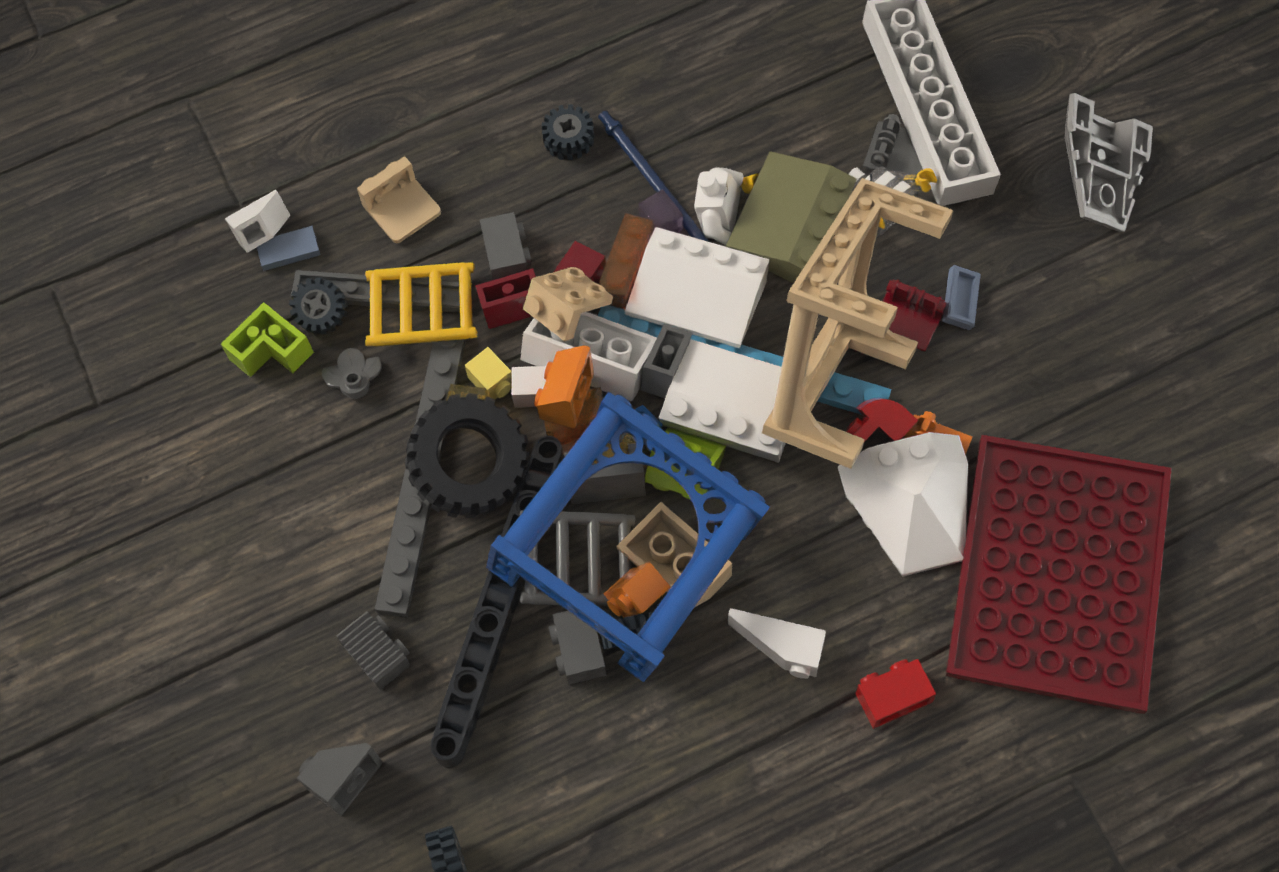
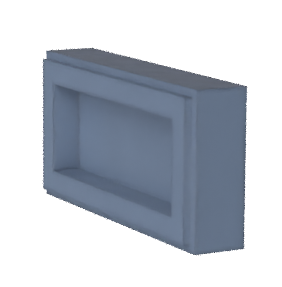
(288, 248)
(961, 297)

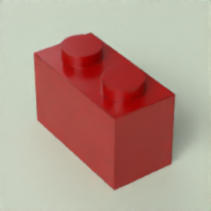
(894, 692)

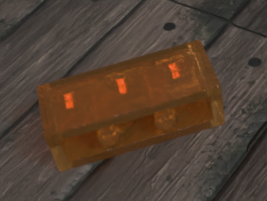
(626, 258)

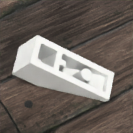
(786, 643)

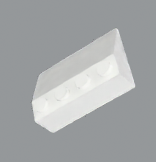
(698, 287)
(724, 399)

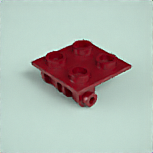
(916, 312)

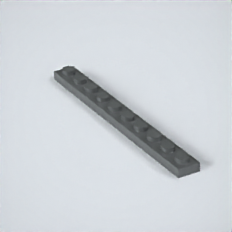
(411, 512)

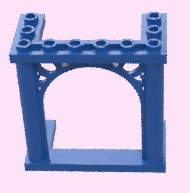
(614, 419)

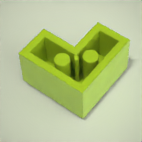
(266, 336)

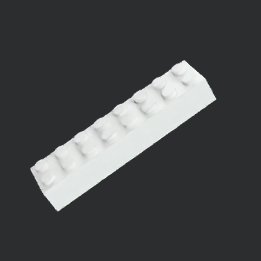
(931, 99)

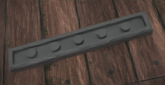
(357, 290)

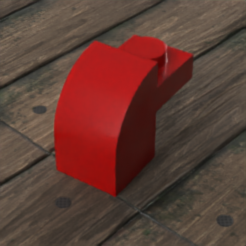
(885, 415)

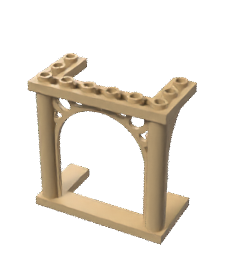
(852, 316)

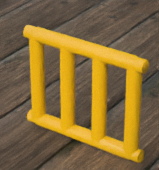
(436, 333)

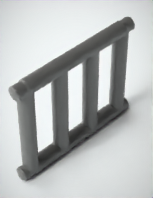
(593, 523)

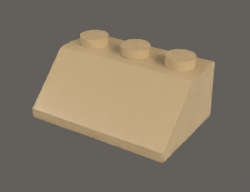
(668, 546)

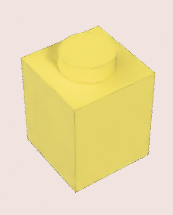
(490, 373)

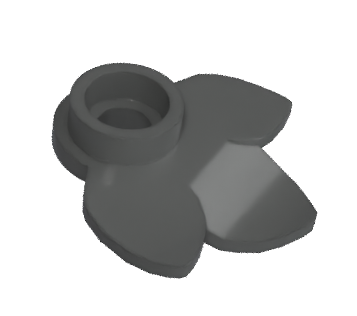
(352, 373)

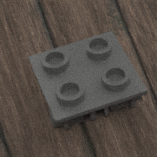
(892, 148)

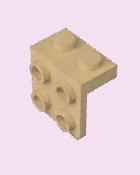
(398, 201)
(562, 297)

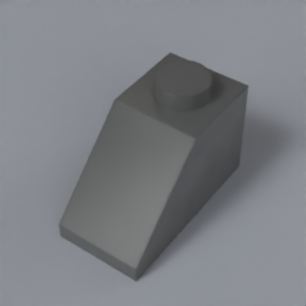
(664, 360)

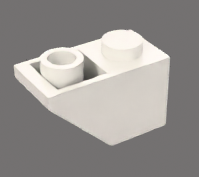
(258, 221)

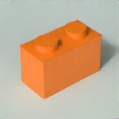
(636, 591)

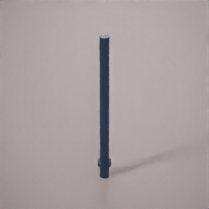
(614, 129)

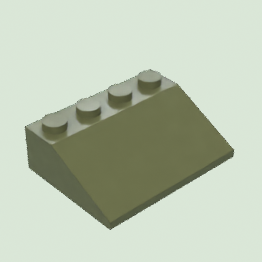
(790, 212)

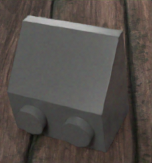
(339, 774)

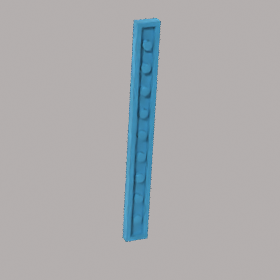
(840, 391)

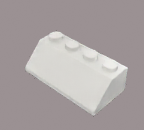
(615, 351)

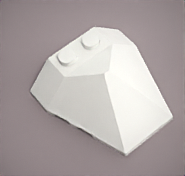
(913, 499)

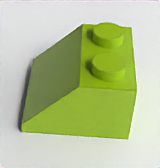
(663, 481)

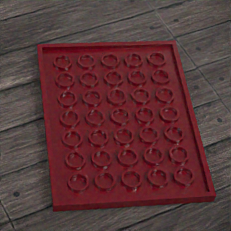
(1061, 574)

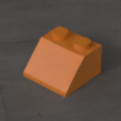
(565, 386)

